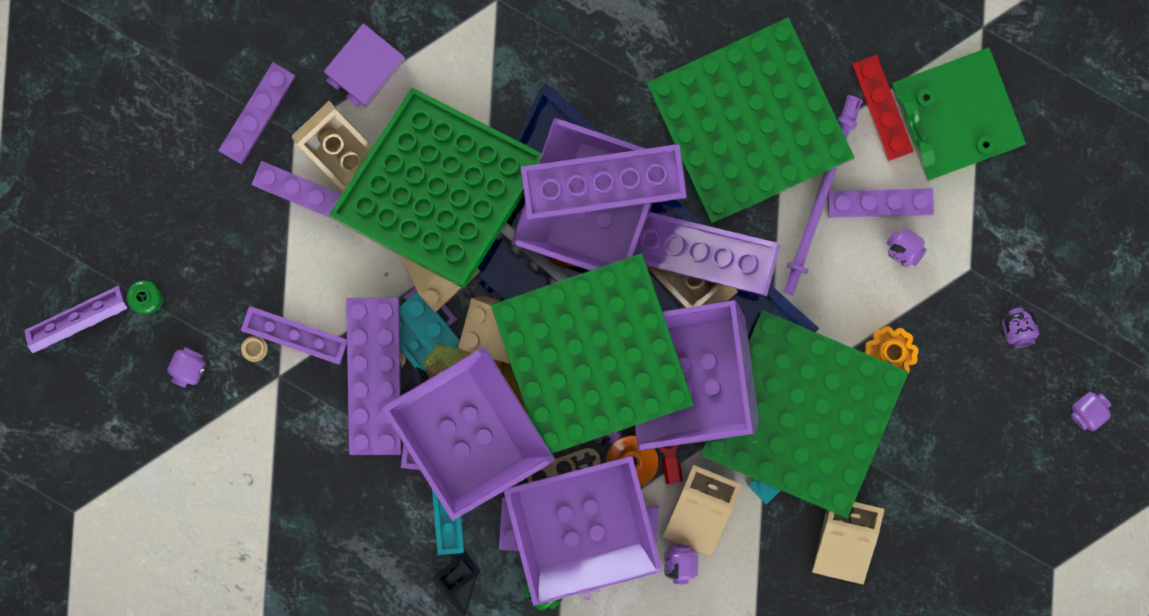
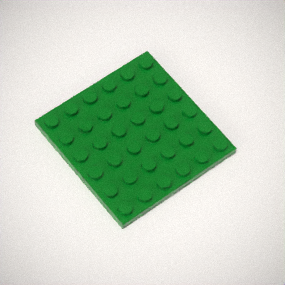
(750, 120)
(436, 187)
(592, 354)
(816, 412)

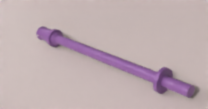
(847, 124)

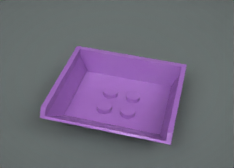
(587, 237)
(719, 374)
(468, 433)
(582, 530)

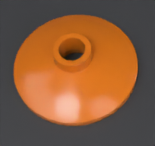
(646, 459)

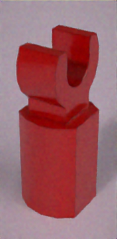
(671, 465)

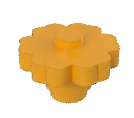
(893, 347)

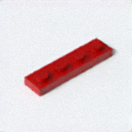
(882, 108)

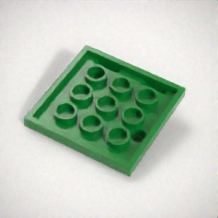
(962, 113)

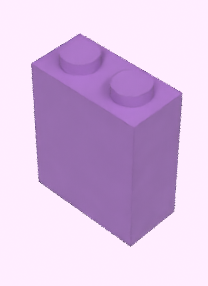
(363, 66)

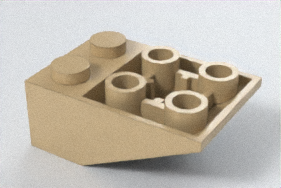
(702, 510)
(848, 543)

